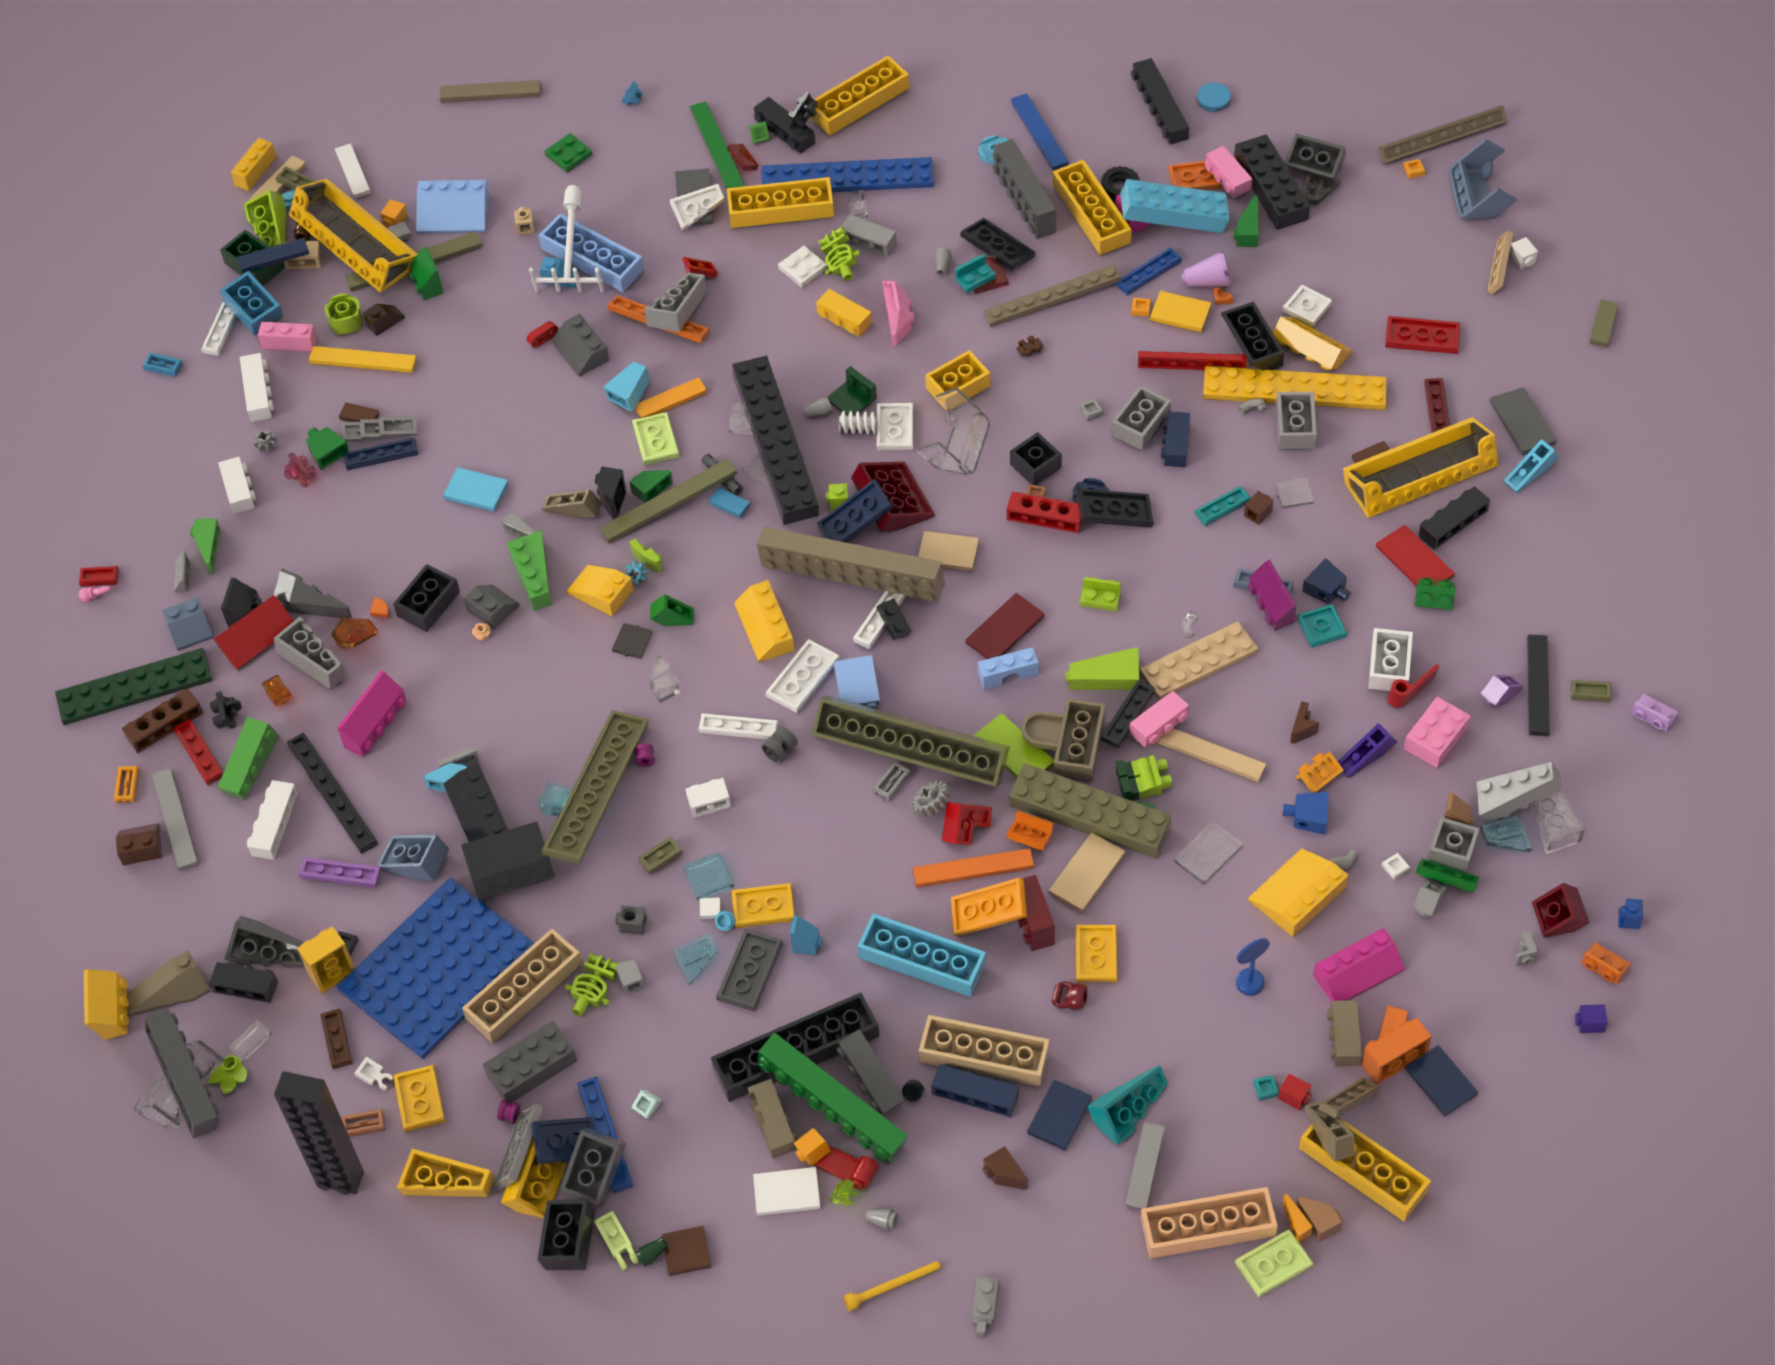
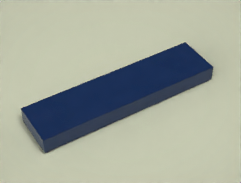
(273, 255)
(380, 454)

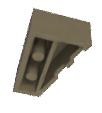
(772, 1119)

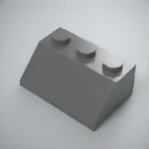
(1315, 156)
(580, 345)

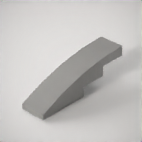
(378, 428)
(1145, 1165)

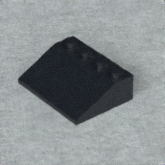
(507, 861)

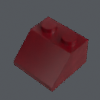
(1560, 911)

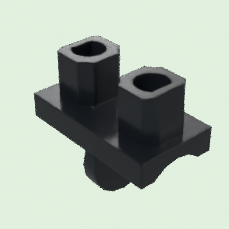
(805, 108)
(227, 710)

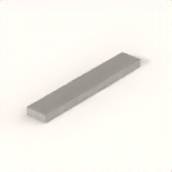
(175, 819)

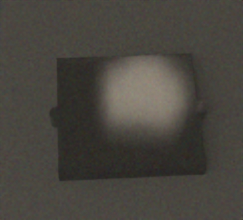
(632, 640)

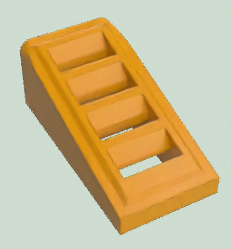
(1298, 1222)

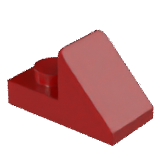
(699, 267)

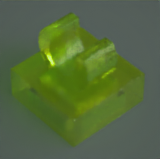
(841, 1192)

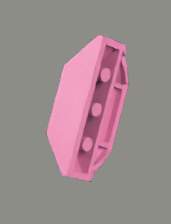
(897, 310)

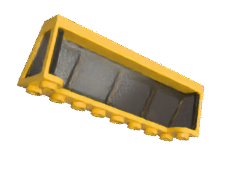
(351, 233)
(1421, 466)

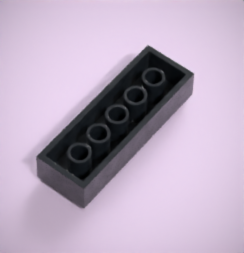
(1272, 182)

